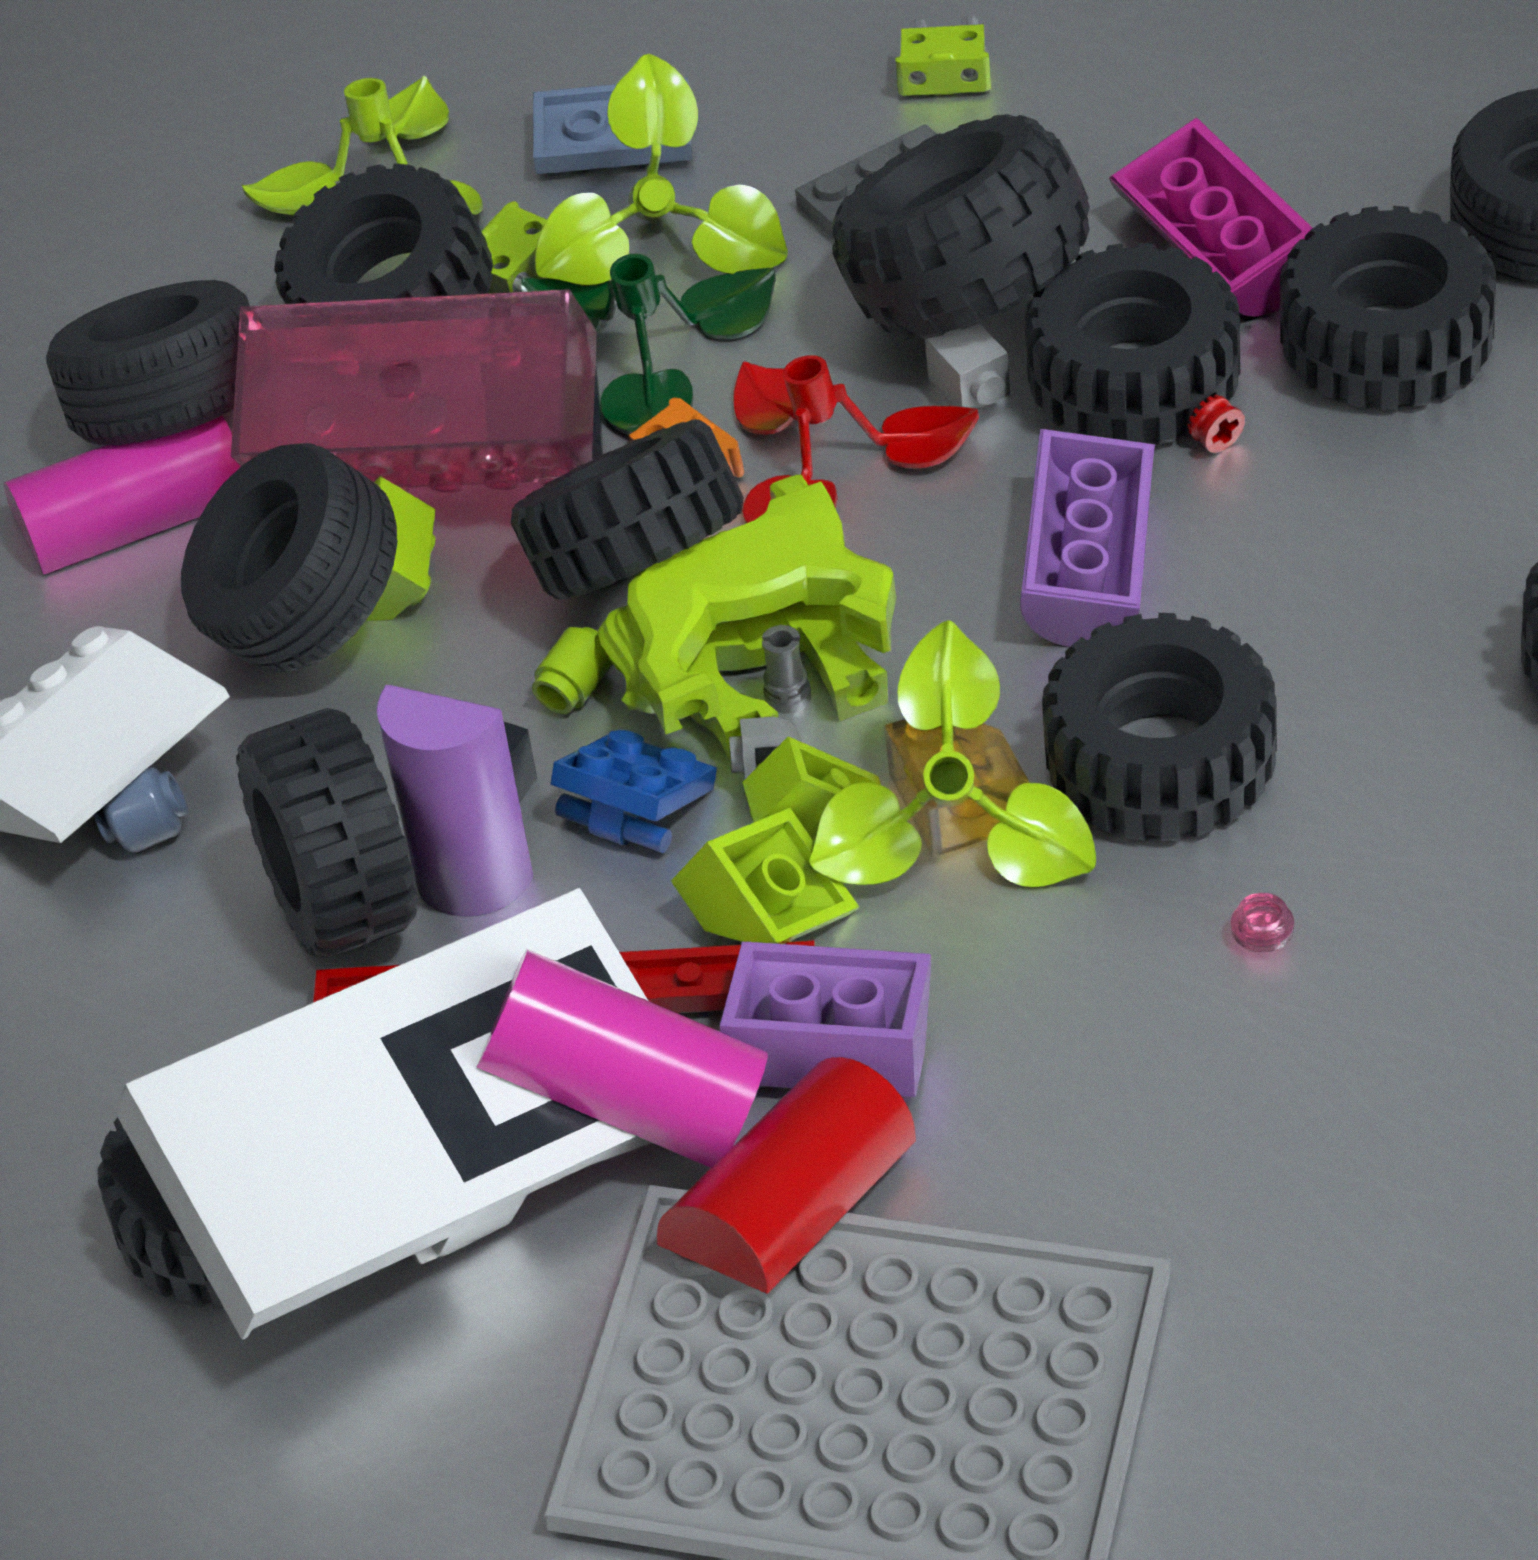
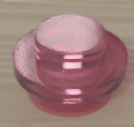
(1262, 923)

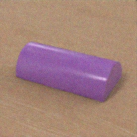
(1085, 534)
(455, 800)

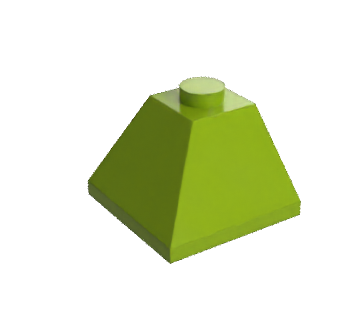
(761, 884)

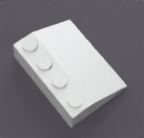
(92, 728)

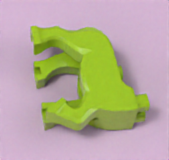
(718, 598)

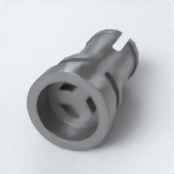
(785, 678)

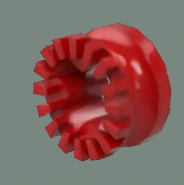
(1216, 424)

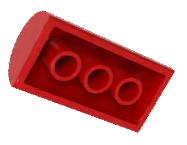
(792, 1175)

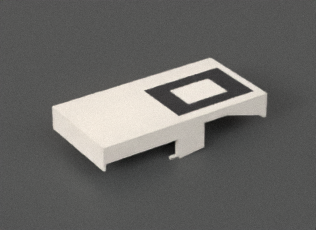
(367, 1122)

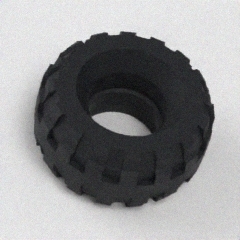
(961, 227)

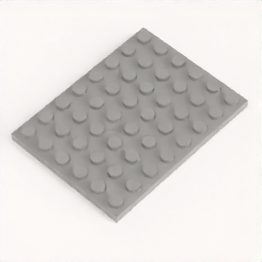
(870, 1406)

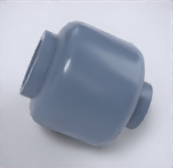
(144, 812)

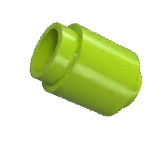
(571, 670)

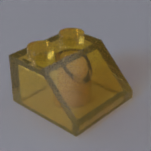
(994, 769)

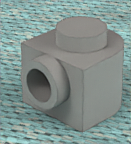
(758, 741)

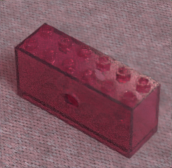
(422, 386)

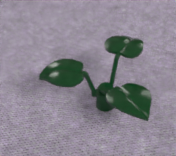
(723, 305)

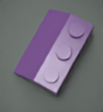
(830, 1004)

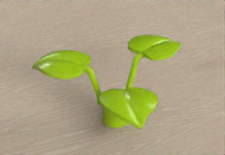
(653, 110)
(373, 117)
(868, 837)

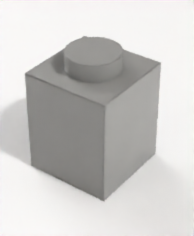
(968, 367)

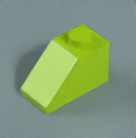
(800, 780)

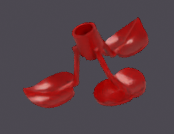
(803, 391)

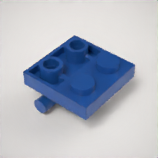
(628, 782)

